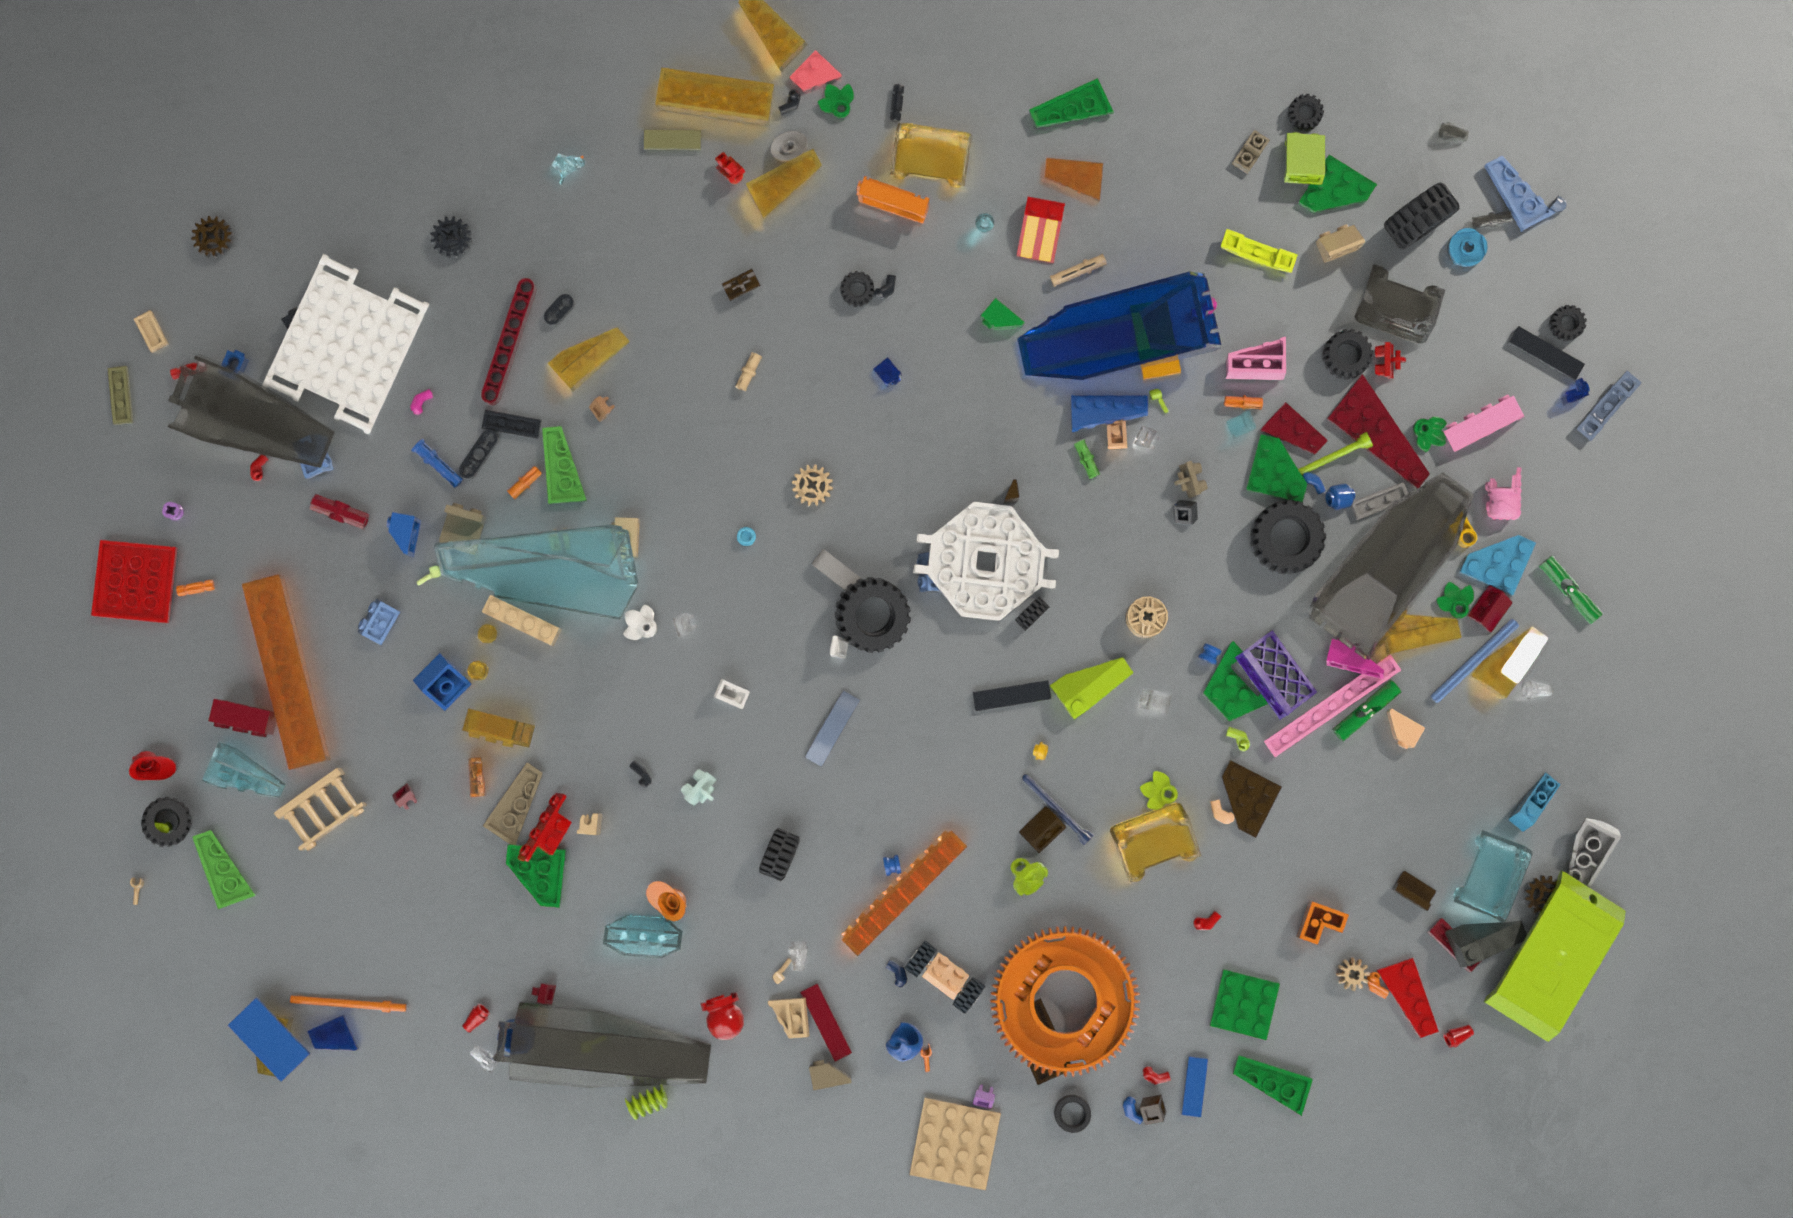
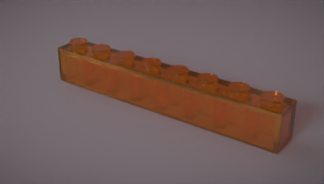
(904, 892)

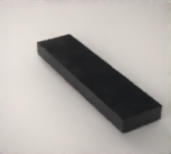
(1546, 353)
(1011, 695)

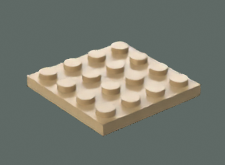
(955, 1143)

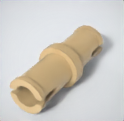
(748, 371)

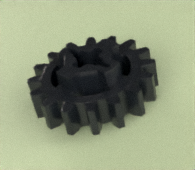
(448, 243)

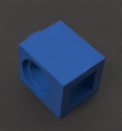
(236, 355)

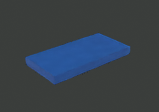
(269, 1039)

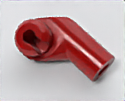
(256, 469)
(1155, 1078)

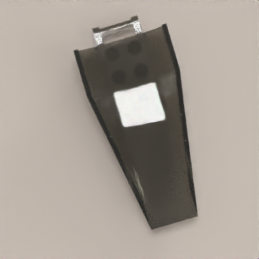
(242, 414)

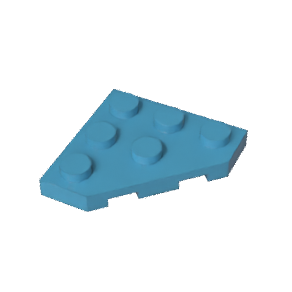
(1500, 563)

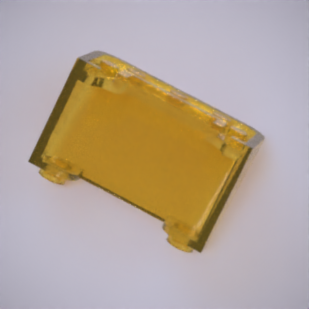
(931, 153)
(1154, 839)

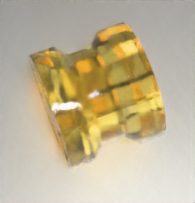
(474, 670)

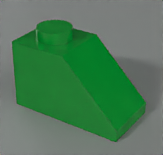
(1000, 317)

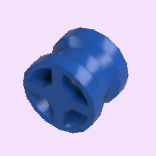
(1210, 654)
(892, 865)

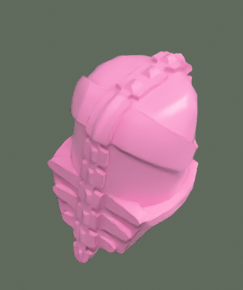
(1506, 499)

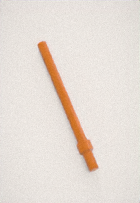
(385, 1006)

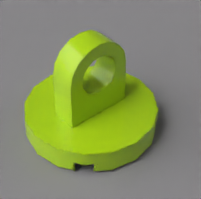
(1028, 879)

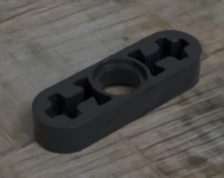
(466, 463)

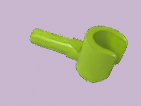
(1157, 394)

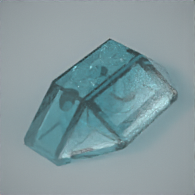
(643, 936)

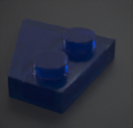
(333, 1035)

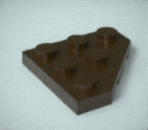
(1249, 797)

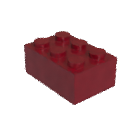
(242, 718)

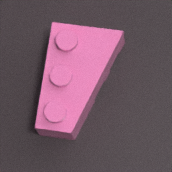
(1258, 362)

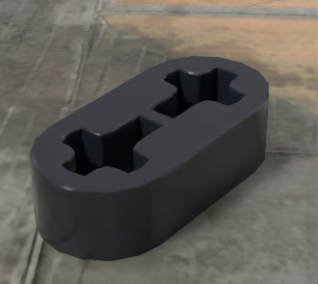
(555, 307)

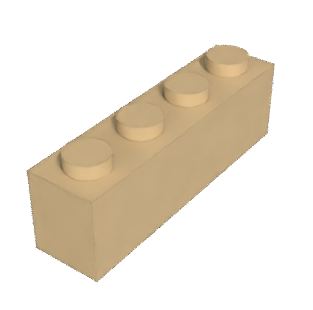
(521, 620)

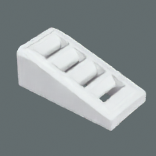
(839, 647)

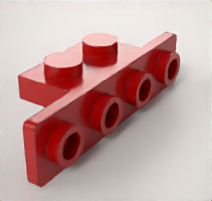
(548, 831)

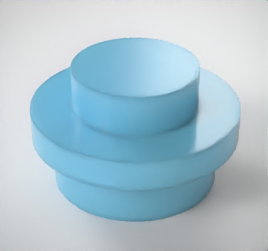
(746, 536)

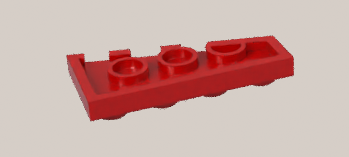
(1407, 989)

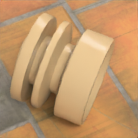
(1147, 628)

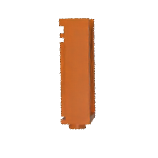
(892, 199)

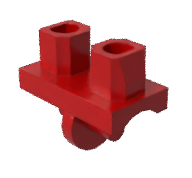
(729, 168)
(1388, 352)

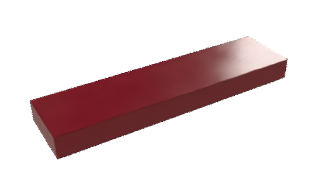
(826, 1022)

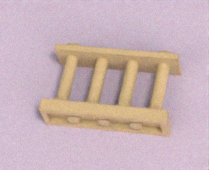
(303, 801)

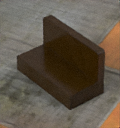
(1042, 829)
(1414, 890)

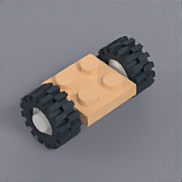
(945, 976)

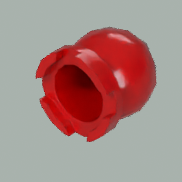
(724, 1017)

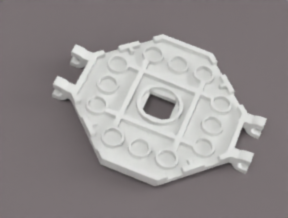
(1017, 562)

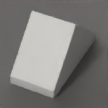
(731, 694)

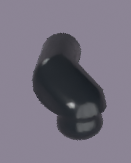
(642, 772)

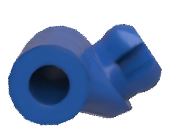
(1314, 480)

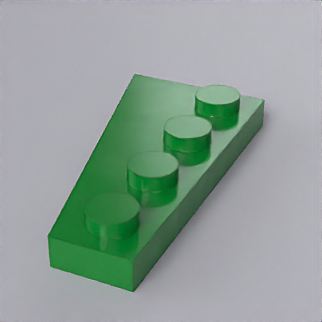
(1077, 104)
(1280, 1084)

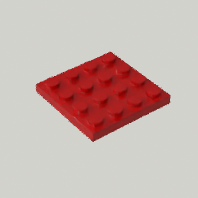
(134, 581)

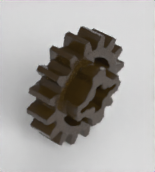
(216, 230)
(1540, 888)

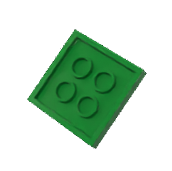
(1244, 1004)

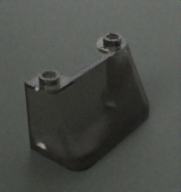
(1398, 307)

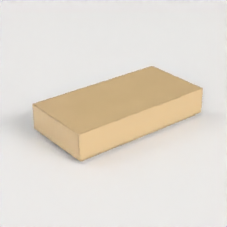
(151, 331)

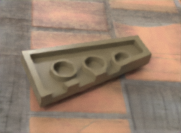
(511, 811)

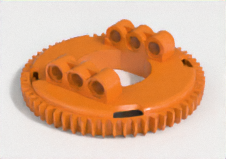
(1102, 1030)

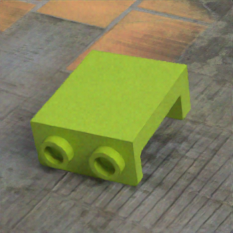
(1305, 158)

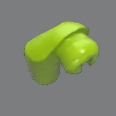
(1240, 737)
(164, 828)

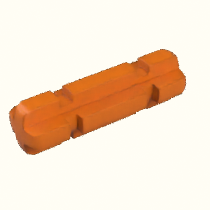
(194, 588)

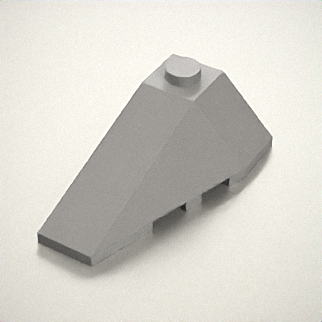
(1592, 849)

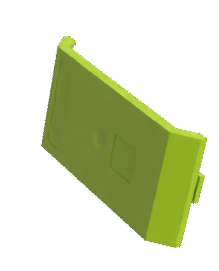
(1558, 958)

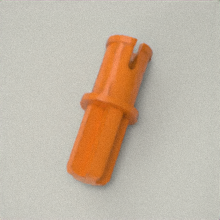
(1244, 402)
(524, 482)

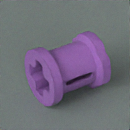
(179, 511)

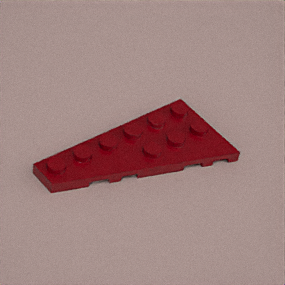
(1364, 412)

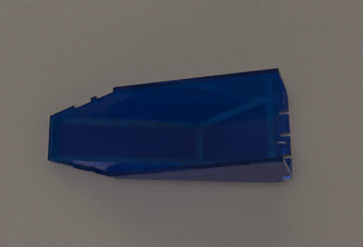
(1124, 330)

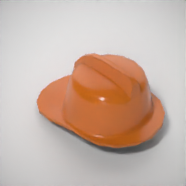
(666, 900)

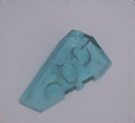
(235, 769)

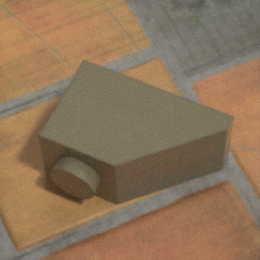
(827, 1075)

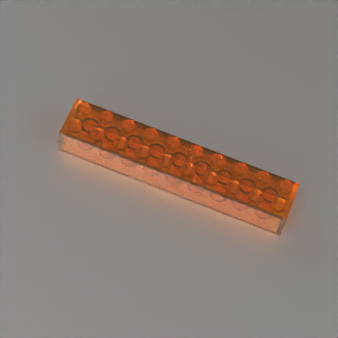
(286, 672)

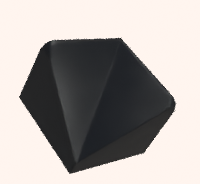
(1185, 512)

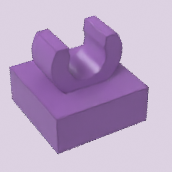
(984, 1099)

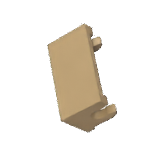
(590, 826)

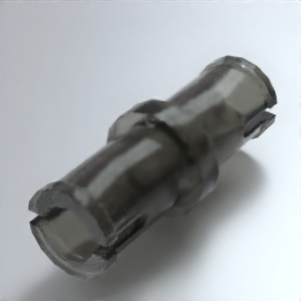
(1491, 219)

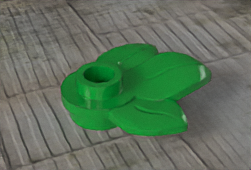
(835, 98)
(1433, 432)
(1455, 597)

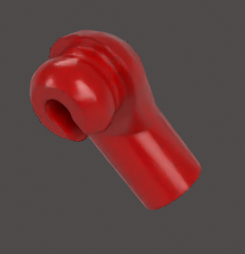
(1206, 923)

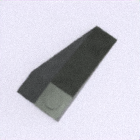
(1482, 940)

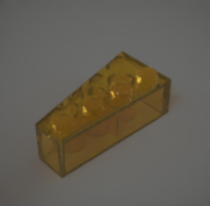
(774, 32)

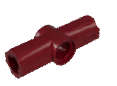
(339, 511)

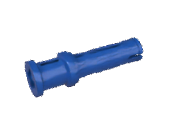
(431, 457)

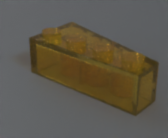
(778, 184)

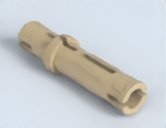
(1099, 262)

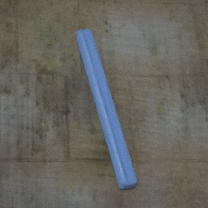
(1475, 660)

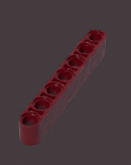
(508, 332)

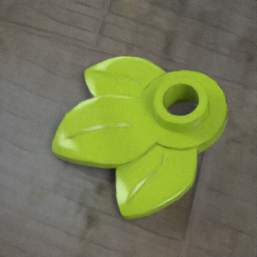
(1156, 789)

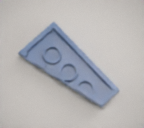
(1519, 198)

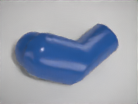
(1130, 1111)

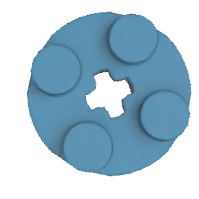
(1474, 239)

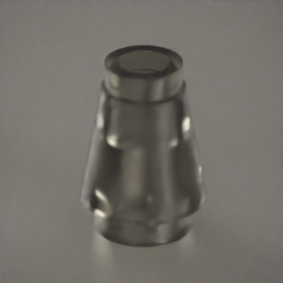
(1452, 132)

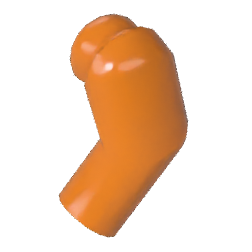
(1374, 985)

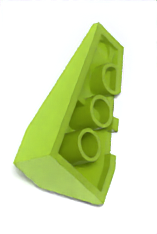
(1088, 686)

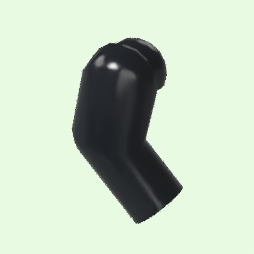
(792, 103)
(886, 290)

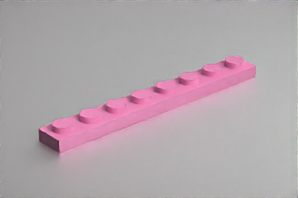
(1329, 708)

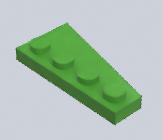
(561, 472)
(222, 874)

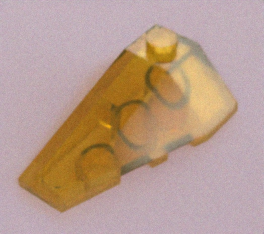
(584, 359)
(1421, 631)
(1508, 664)

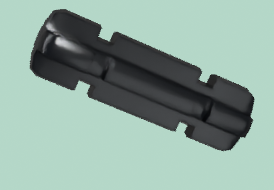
(897, 102)

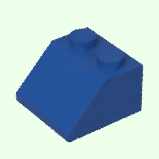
(404, 531)
(441, 682)

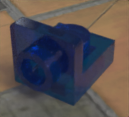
(888, 373)
(1574, 395)

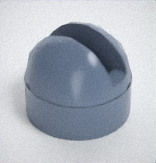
(1558, 204)

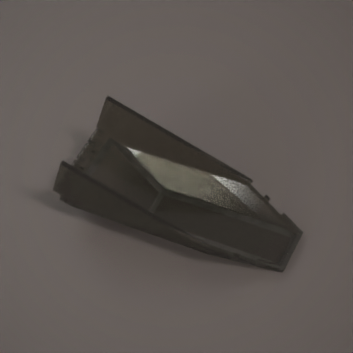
(1392, 565)

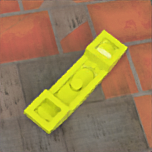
(1258, 252)

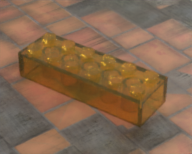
(715, 96)

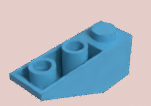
(1534, 802)

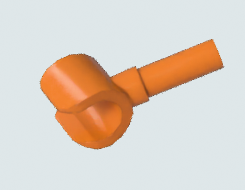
(926, 1054)

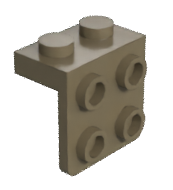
(461, 524)

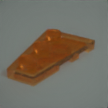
(1076, 175)

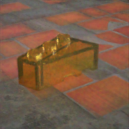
(498, 728)

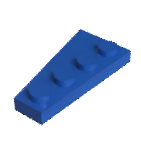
(1101, 409)

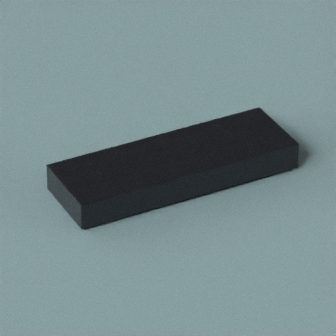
(511, 424)

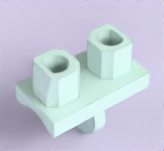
(701, 790)

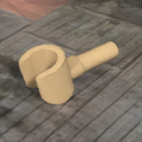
(136, 889)
(778, 976)

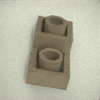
(1251, 151)

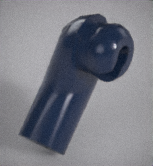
(900, 973)

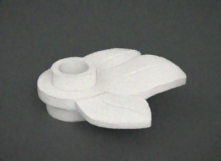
(637, 623)

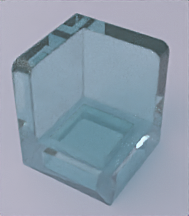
(1241, 424)

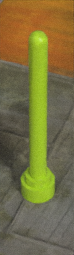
(1363, 442)

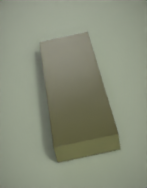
(672, 139)
(120, 395)

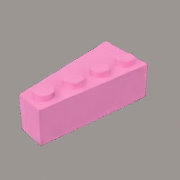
(1484, 423)

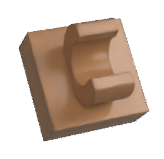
(600, 408)

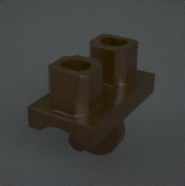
(741, 284)

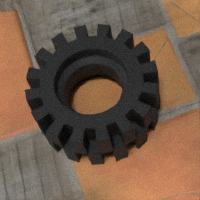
(1310, 101)
(857, 300)
(1575, 314)
(1032, 613)

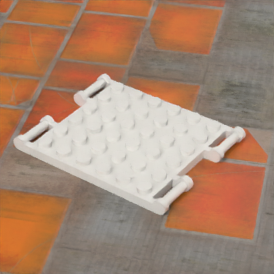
(345, 344)

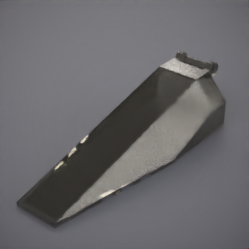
(596, 1050)

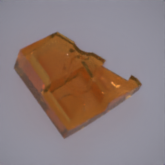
(476, 778)

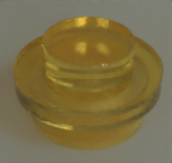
(487, 633)

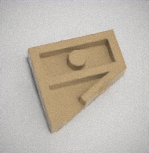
(792, 1015)

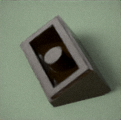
(1013, 493)

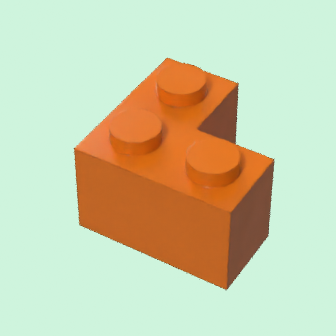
(1318, 917)

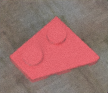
(814, 72)

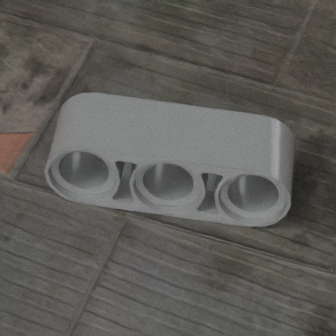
(834, 570)

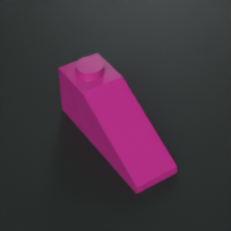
(1345, 658)

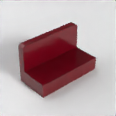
(1490, 608)

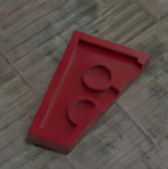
(1294, 429)

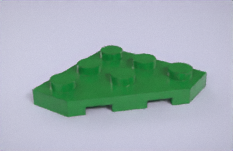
(1339, 188)
(1275, 472)
(539, 875)

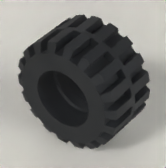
(1351, 338)
(170, 805)
(779, 854)

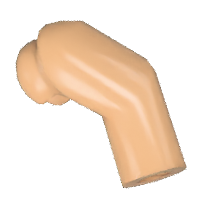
(1221, 815)

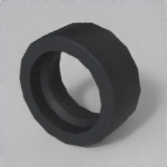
(1072, 1128)

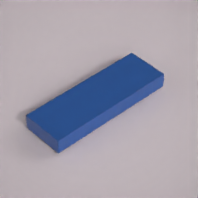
(1194, 1086)

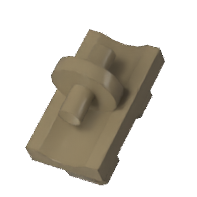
(1188, 479)

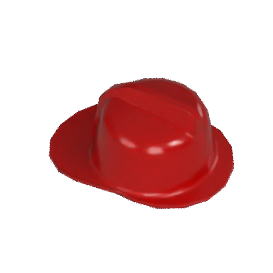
(151, 767)

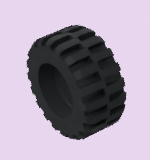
(1421, 215)
(1309, 522)
(890, 632)

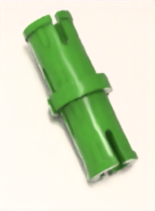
(1087, 459)

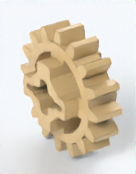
(805, 491)

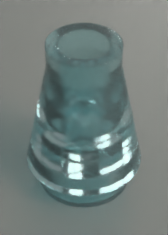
(984, 218)

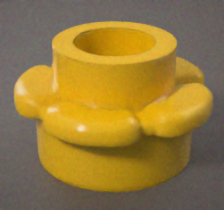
(1040, 751)

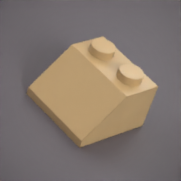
(1339, 243)

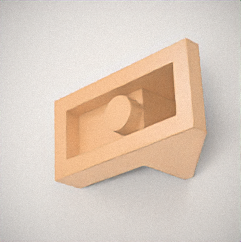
(1117, 435)

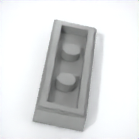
(1378, 501)

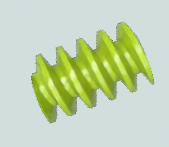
(647, 1102)

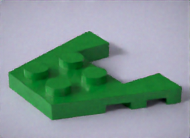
(1229, 691)

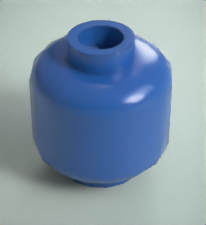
(1340, 496)

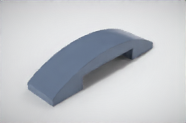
(1608, 405)
(832, 728)

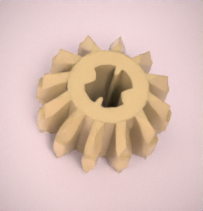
(1359, 976)

